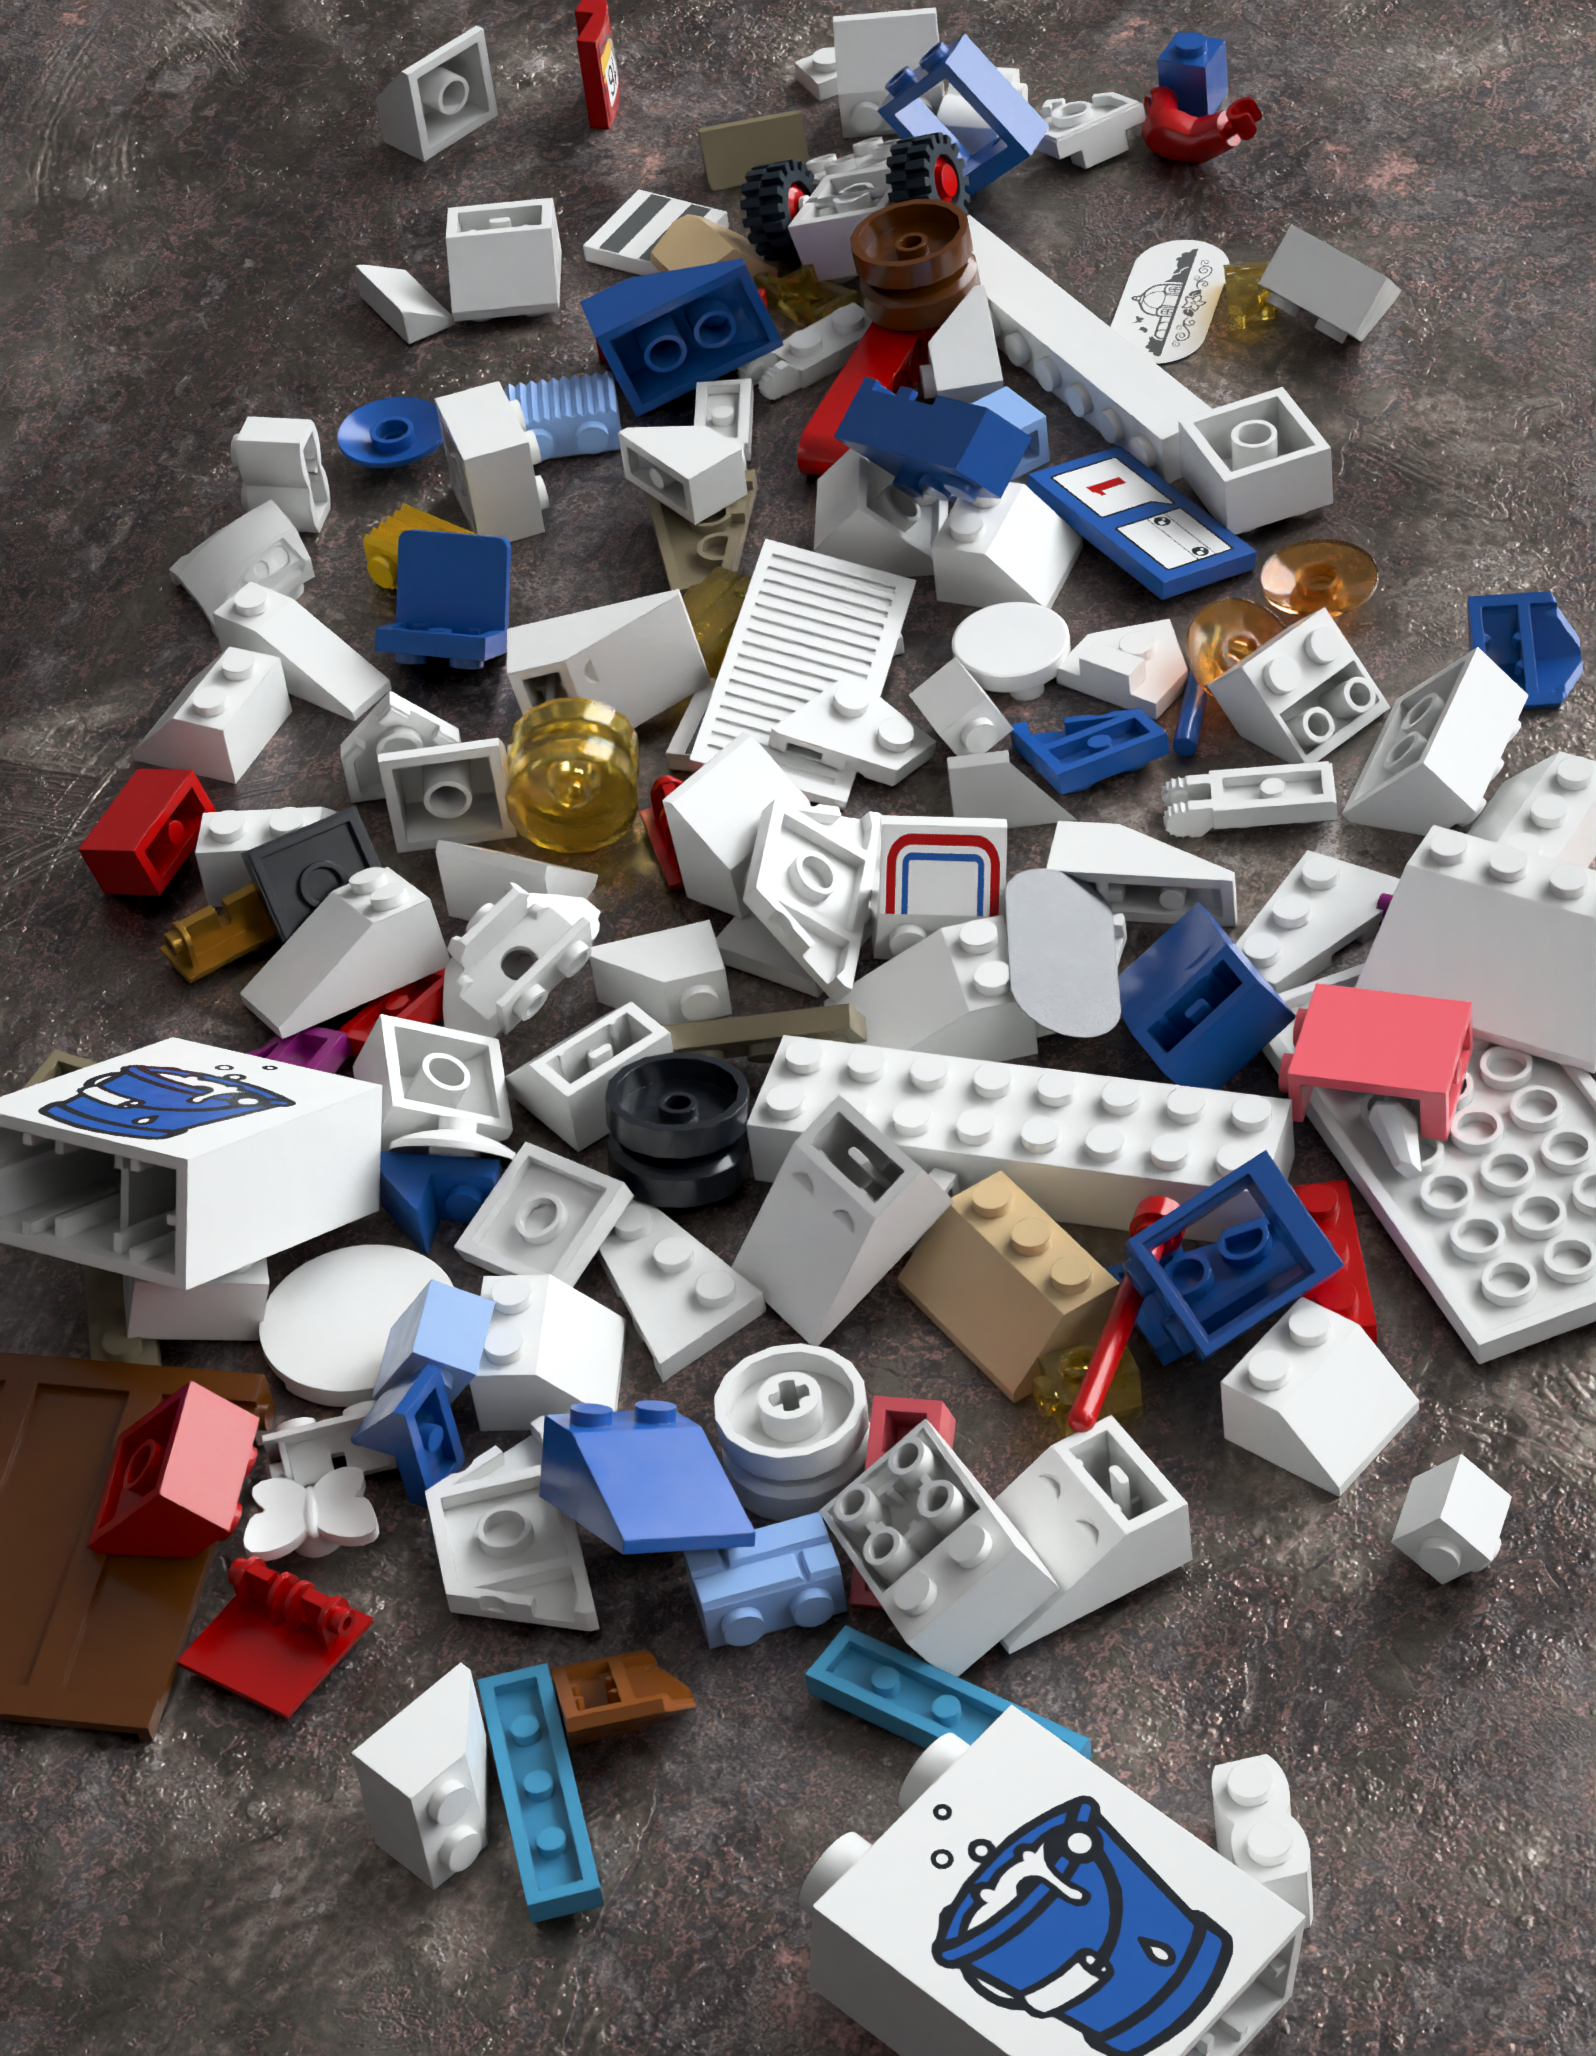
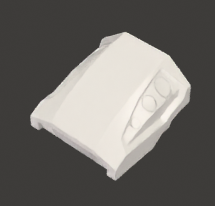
(253, 548)

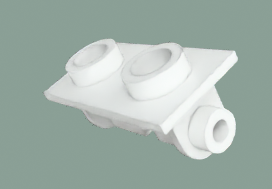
(310, 1446)

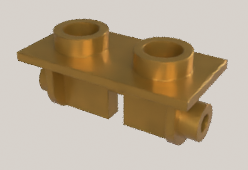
(211, 941)

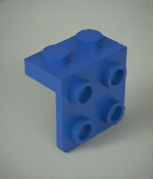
(449, 599)

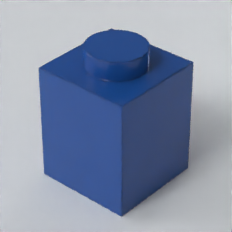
(1195, 71)

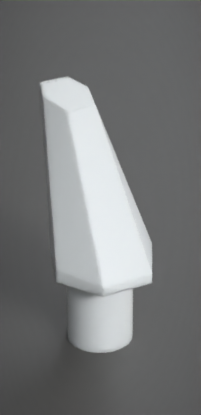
(1398, 1133)

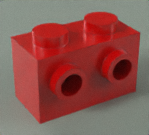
(147, 832)

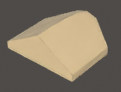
(699, 242)

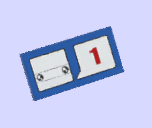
(1142, 522)

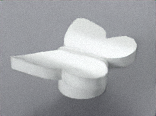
(310, 1518)

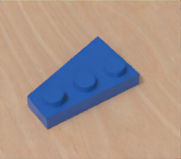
(1218, 1280)

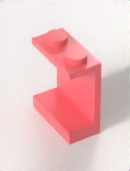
(1382, 1048)

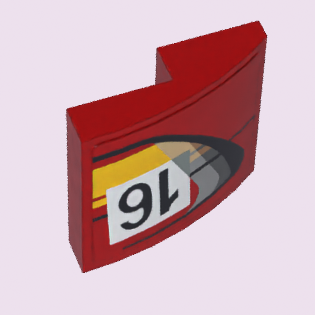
(597, 62)

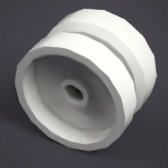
(792, 1429)

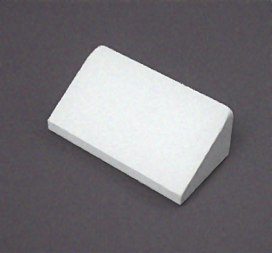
(402, 302)

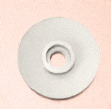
(454, 1138)

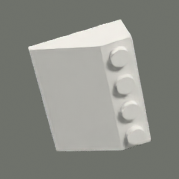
(1500, 934)

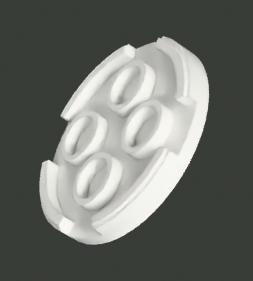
(334, 1317)

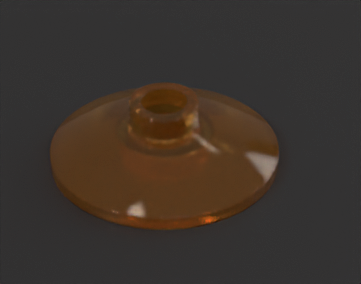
(1319, 576)
(1227, 629)

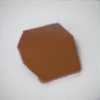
(616, 1696)

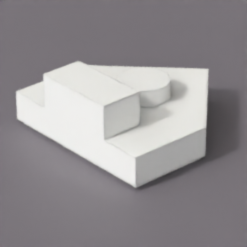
(1088, 129)
(1129, 667)
(388, 728)

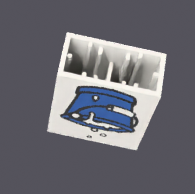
(185, 1161)
(1043, 1915)

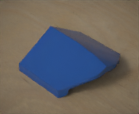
(1528, 642)

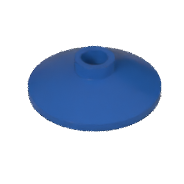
(390, 432)

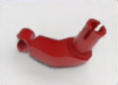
(1195, 139)

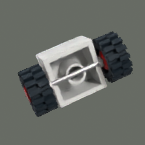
(816, 221)

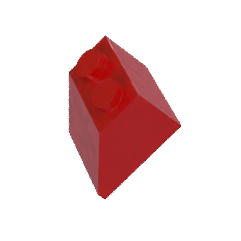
(176, 1477)

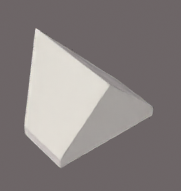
(994, 788)

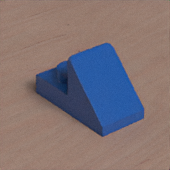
(433, 1188)
(416, 1428)

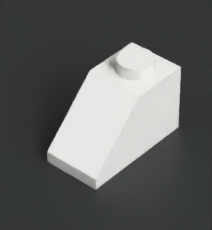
(964, 353)
(685, 468)
(665, 973)

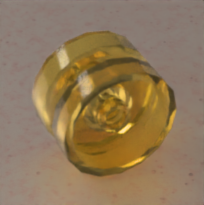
(572, 775)

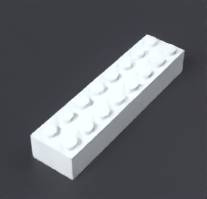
(1066, 1138)

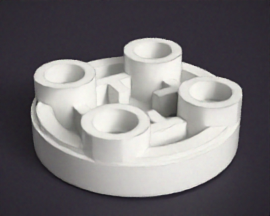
(1012, 647)

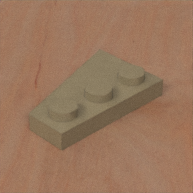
(693, 550)

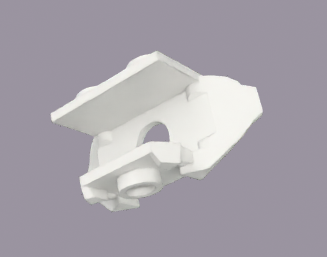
(550, 926)

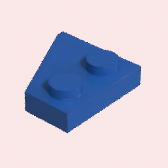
(1091, 748)

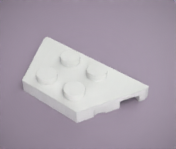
(814, 886)
(506, 1546)

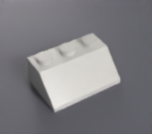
(1439, 749)
(1546, 810)

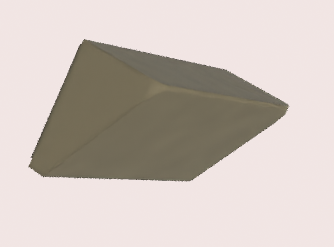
(737, 146)

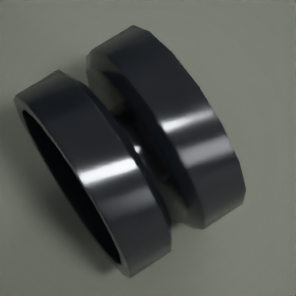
(679, 1129)

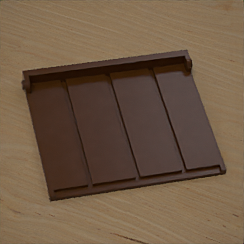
(82, 1630)

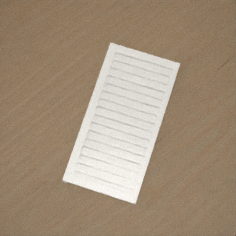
(795, 636)

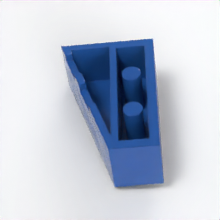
(934, 447)

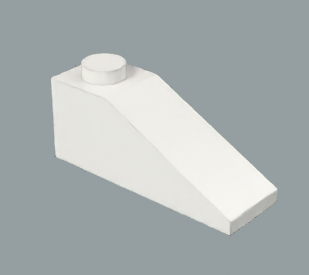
(312, 657)
(1142, 874)

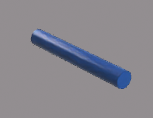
(1190, 718)

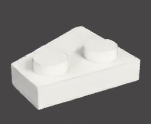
(856, 733)

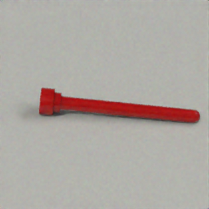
(1118, 1323)

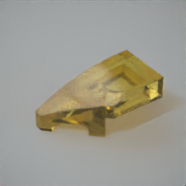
(801, 295)
(1245, 295)

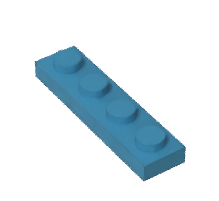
(911, 1694)
(540, 1793)

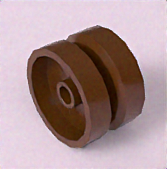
(914, 263)

